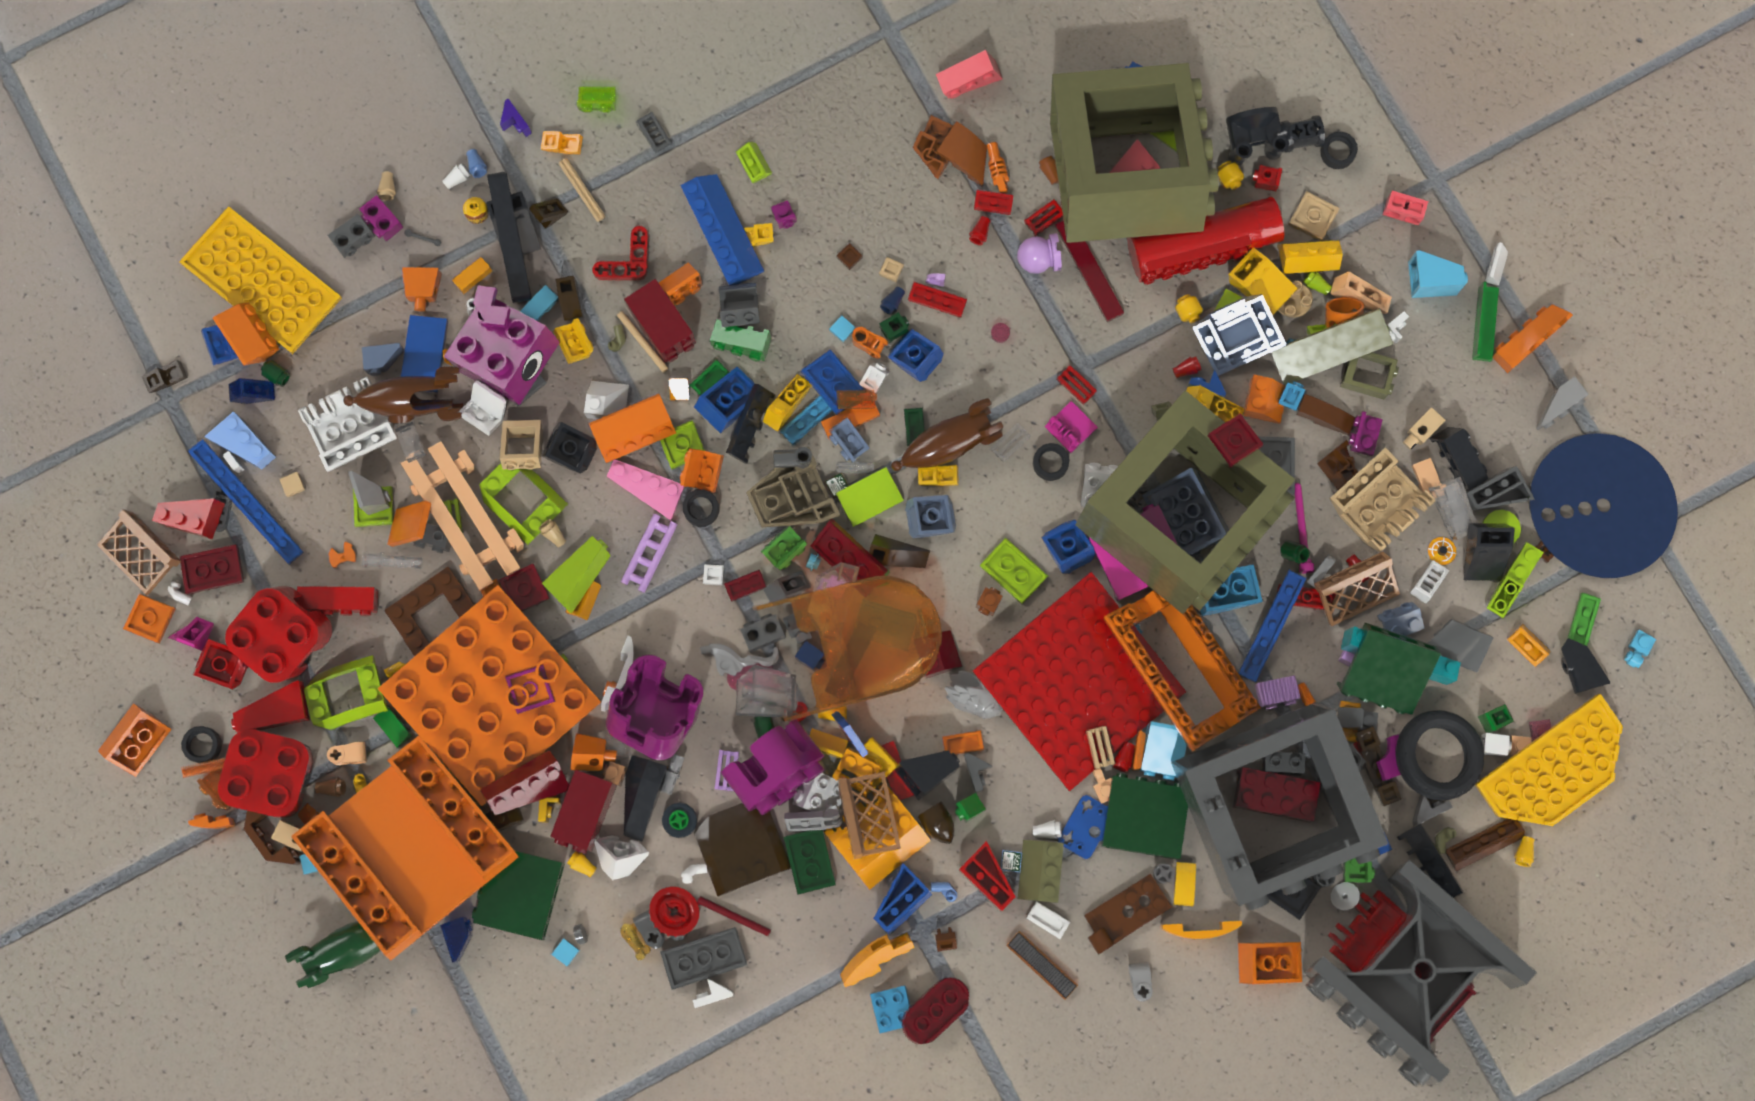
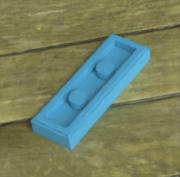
(806, 420)

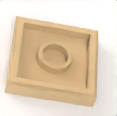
(1314, 216)

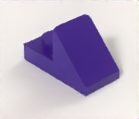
(511, 117)

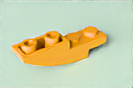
(867, 961)

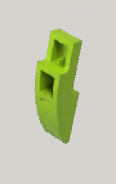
(1514, 580)

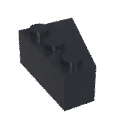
(1461, 456)

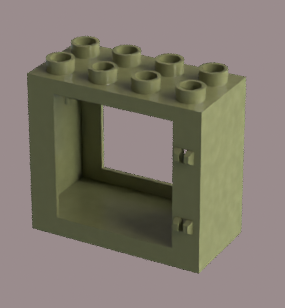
(1124, 104)
(1150, 552)

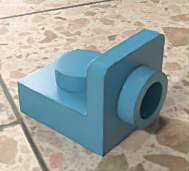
(1292, 395)

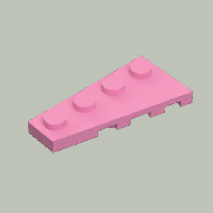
(648, 487)

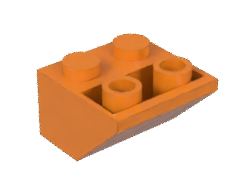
(681, 283)

